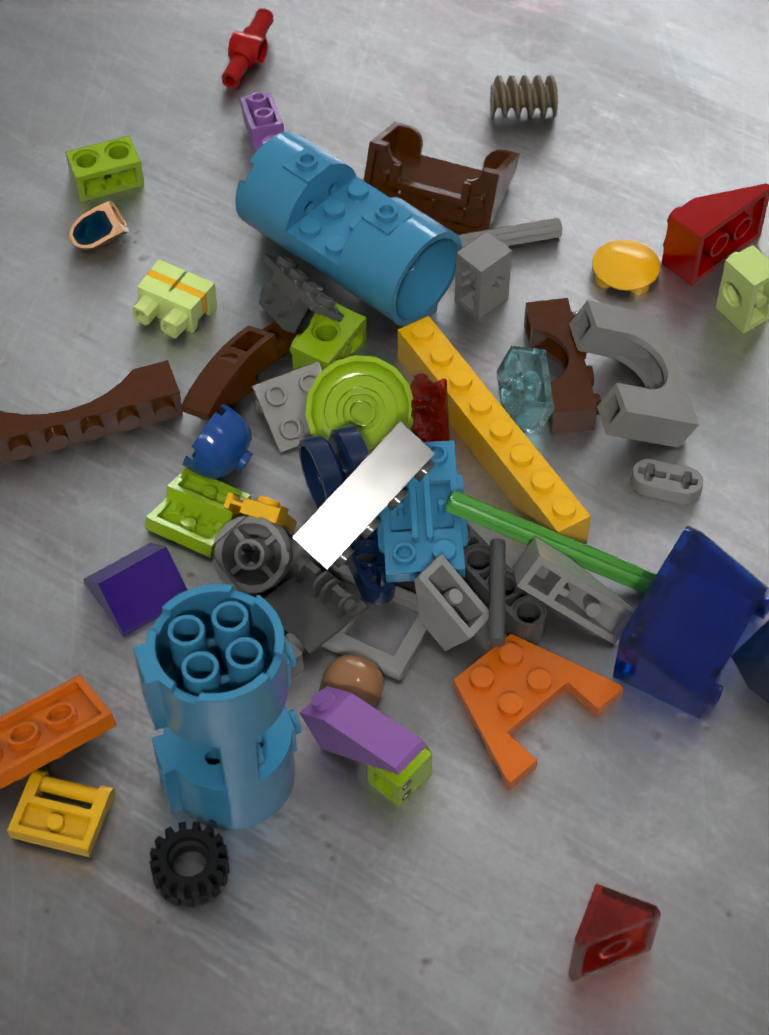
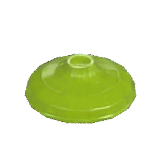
(362, 394)

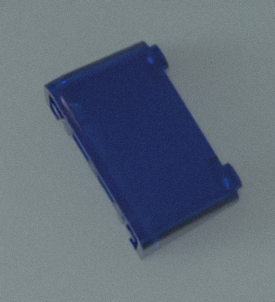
(689, 624)

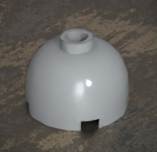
(252, 554)

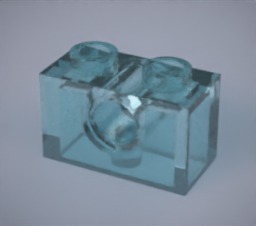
(526, 388)

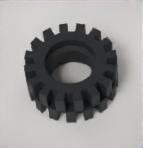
(194, 886)

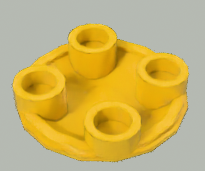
(625, 266)

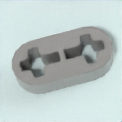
(666, 481)

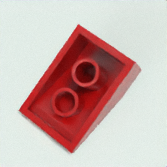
(712, 229)

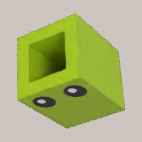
(402, 786)

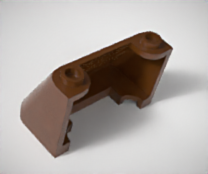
(445, 191)

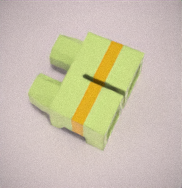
(174, 298)

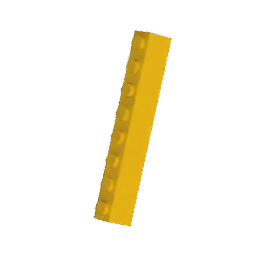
(493, 434)

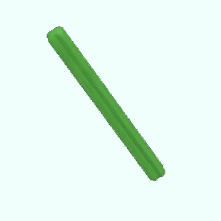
(524, 532)

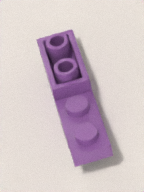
(260, 118)

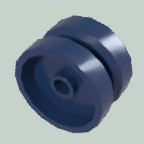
(331, 461)

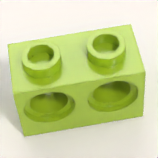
(105, 168)

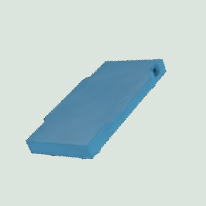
(420, 524)

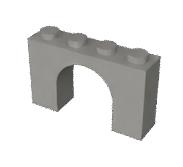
(636, 338)

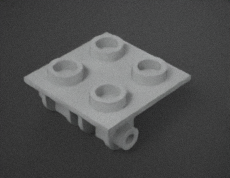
(284, 405)

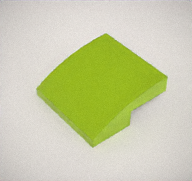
(193, 511)

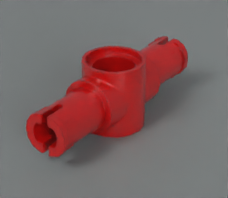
(247, 48)

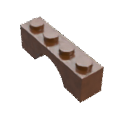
(573, 397)

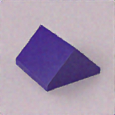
(136, 587)

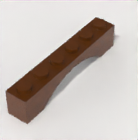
(141, 399)

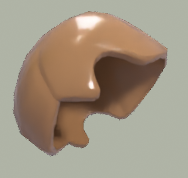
(356, 676)

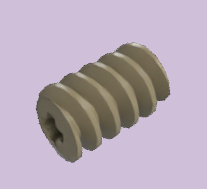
(524, 95)

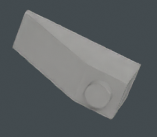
(571, 590)

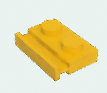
(263, 507)

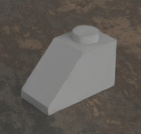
(448, 604)

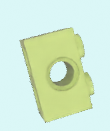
(745, 289)

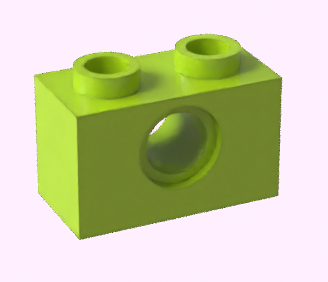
(329, 339)

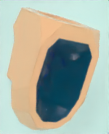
(98, 227)

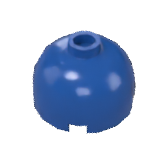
(221, 445)

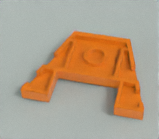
(515, 685)

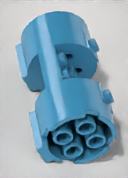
(348, 229)
(219, 689)

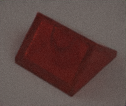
(612, 931)

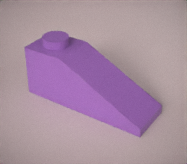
(359, 731)

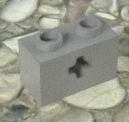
(482, 275)

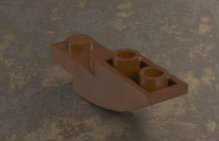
(234, 369)

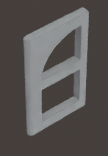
(342, 644)

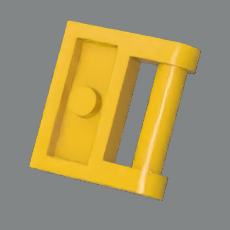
(58, 823)

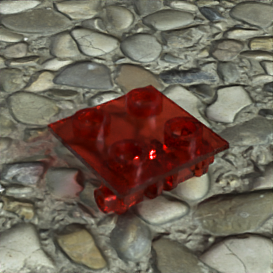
(430, 409)

